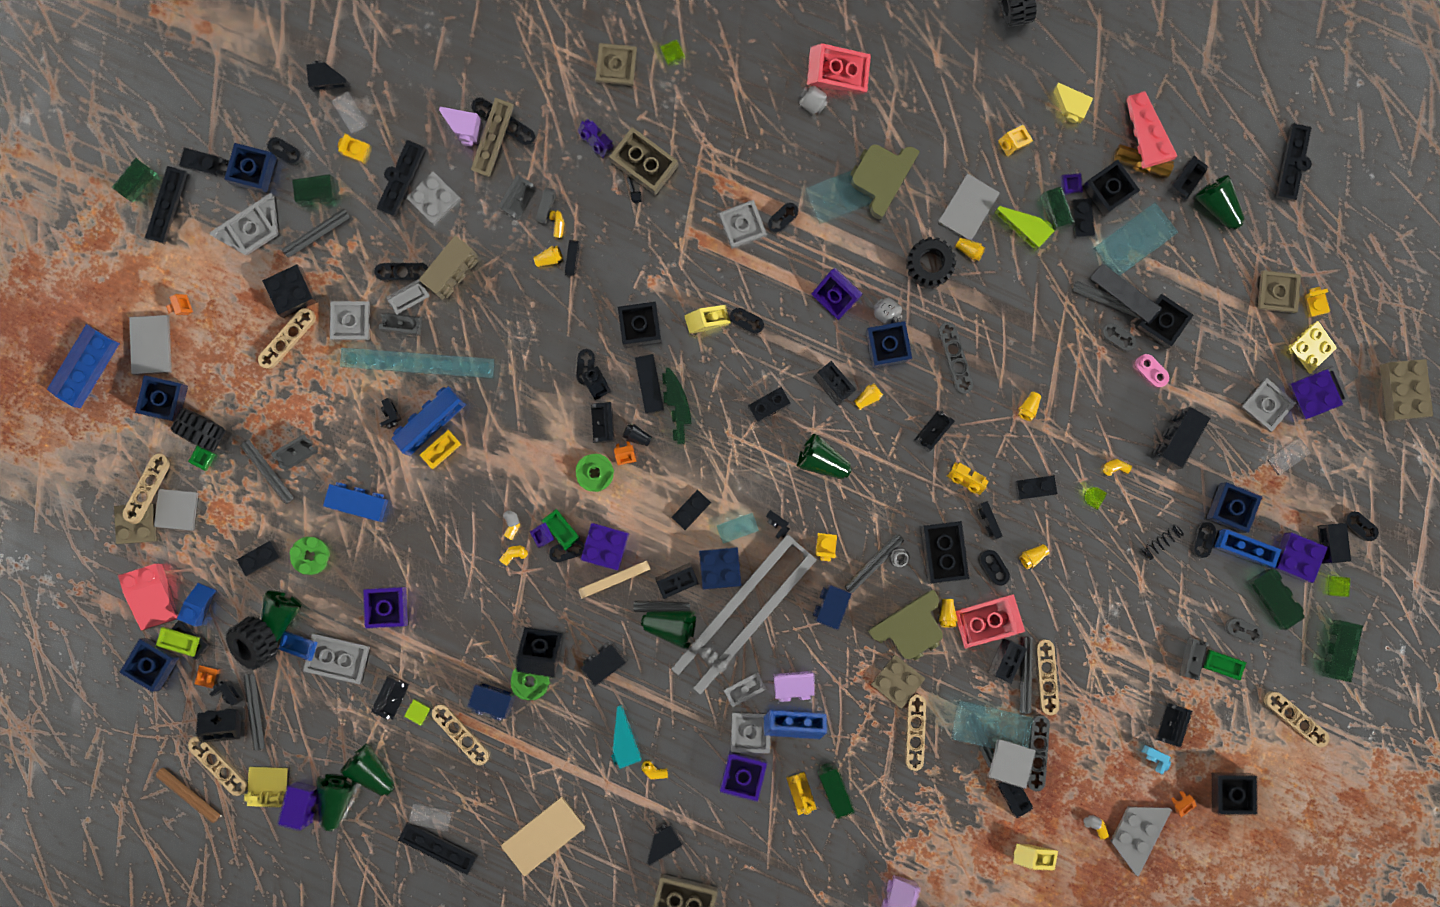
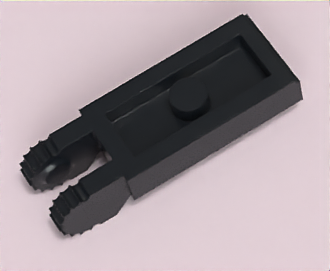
(202, 162)

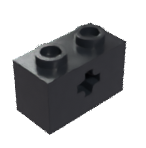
(769, 405)
(218, 725)

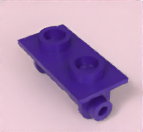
(600, 144)

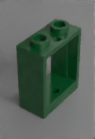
(835, 790)

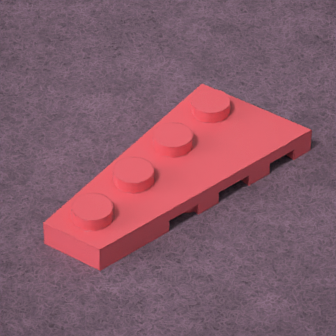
(1151, 136)

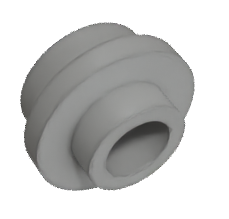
(903, 561)

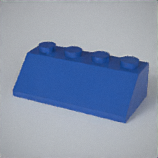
(83, 366)
(428, 421)

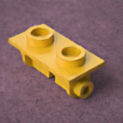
(974, 483)
(801, 793)

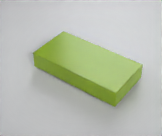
(177, 641)

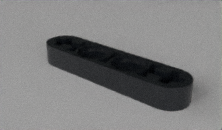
(520, 139)

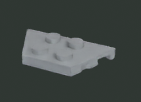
(250, 227)
(1138, 834)

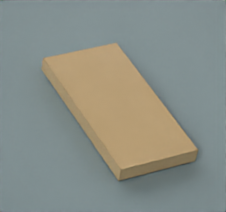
(543, 836)

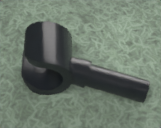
(635, 196)

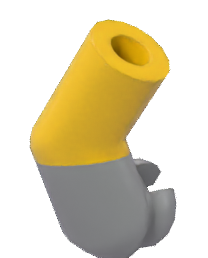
(513, 524)
(1098, 824)

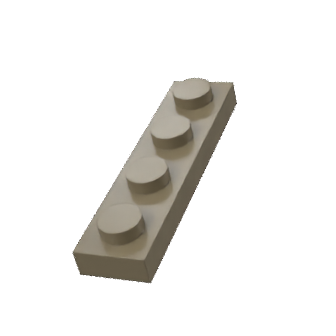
(492, 137)

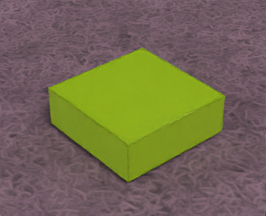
(417, 712)

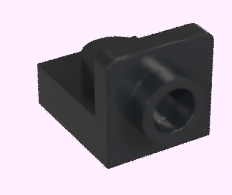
(596, 383)
(389, 410)
(776, 520)
(230, 694)

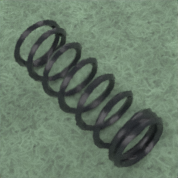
(1147, 553)

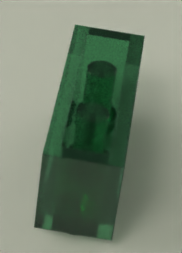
(1277, 598)
(1341, 650)

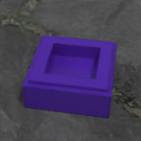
(1072, 183)
(541, 535)

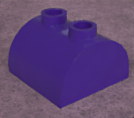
(836, 293)

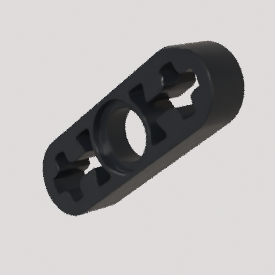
(388, 276)

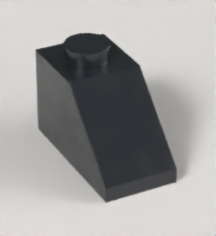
(323, 77)
(664, 842)

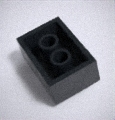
(1180, 438)
(945, 552)

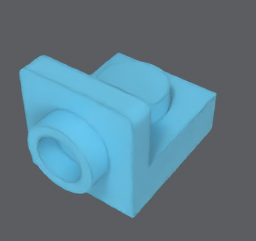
(1154, 755)

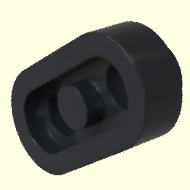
(994, 567)

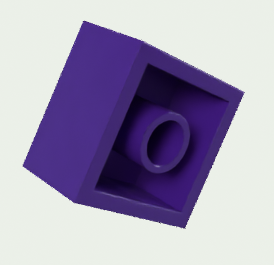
(1316, 394)
(605, 546)
(1300, 557)
(385, 607)
(743, 776)
(298, 806)

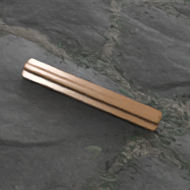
(187, 795)

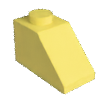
(1072, 103)
(707, 318)
(1035, 857)

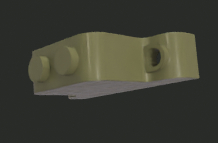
(882, 175)
(911, 627)

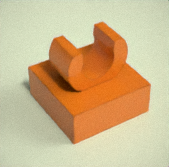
(179, 305)
(624, 454)
(206, 676)
(1185, 805)

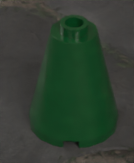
(1222, 202)
(823, 459)
(278, 611)
(671, 626)
(368, 771)
(333, 799)

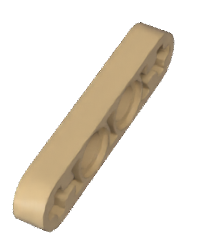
(284, 336)
(142, 487)
(614, 579)
(1044, 677)
(1295, 721)
(915, 732)
(457, 737)
(215, 768)

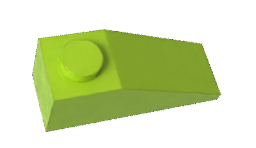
(1028, 227)

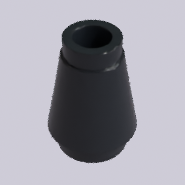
(636, 435)

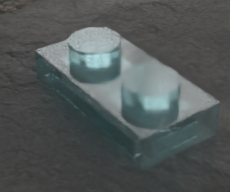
(737, 528)

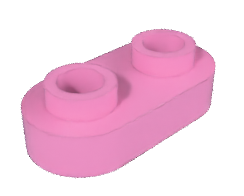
(1150, 373)

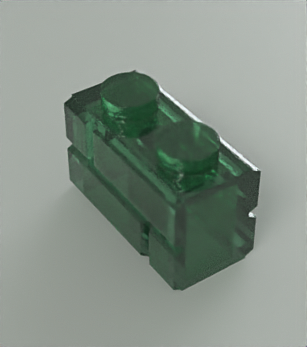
(134, 180)
(314, 190)
(1057, 208)

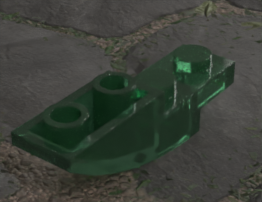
(676, 398)

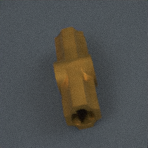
(1132, 158)

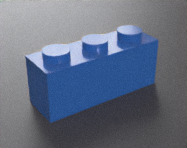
(356, 502)
(1247, 548)
(795, 724)

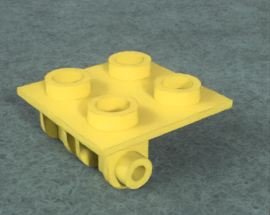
(1312, 347)
(266, 786)

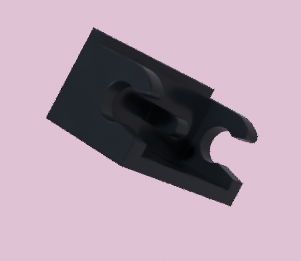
(1188, 178)
(834, 383)
(602, 422)
(934, 430)
(1337, 540)
(676, 580)
(1007, 660)
(390, 697)
(1174, 725)
(1015, 798)

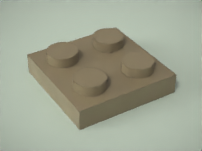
(616, 64)
(1279, 291)
(135, 533)
(898, 681)

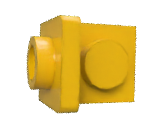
(1015, 140)
(353, 148)
(1316, 302)
(826, 546)

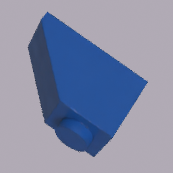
(196, 605)

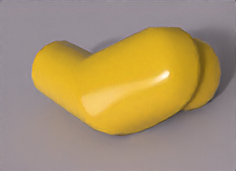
(1115, 465)
(652, 772)

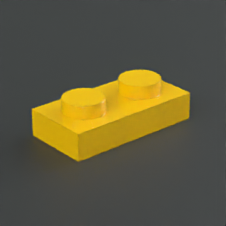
(440, 449)

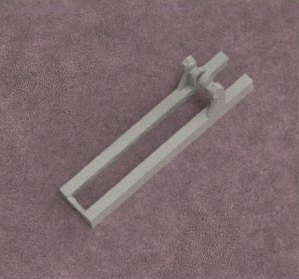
(721, 663)

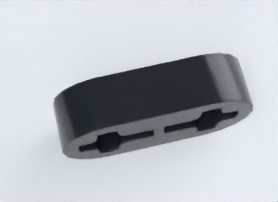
(286, 148)
(779, 215)
(572, 258)
(745, 325)
(580, 364)
(1364, 523)
(1208, 541)
(568, 555)

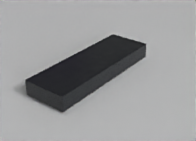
(649, 384)

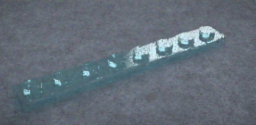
(417, 363)

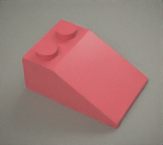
(838, 68)
(149, 596)
(989, 621)

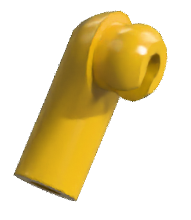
(559, 223)
(513, 551)

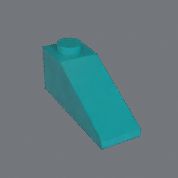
(624, 744)

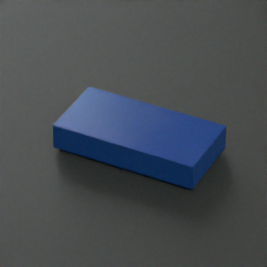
(297, 645)

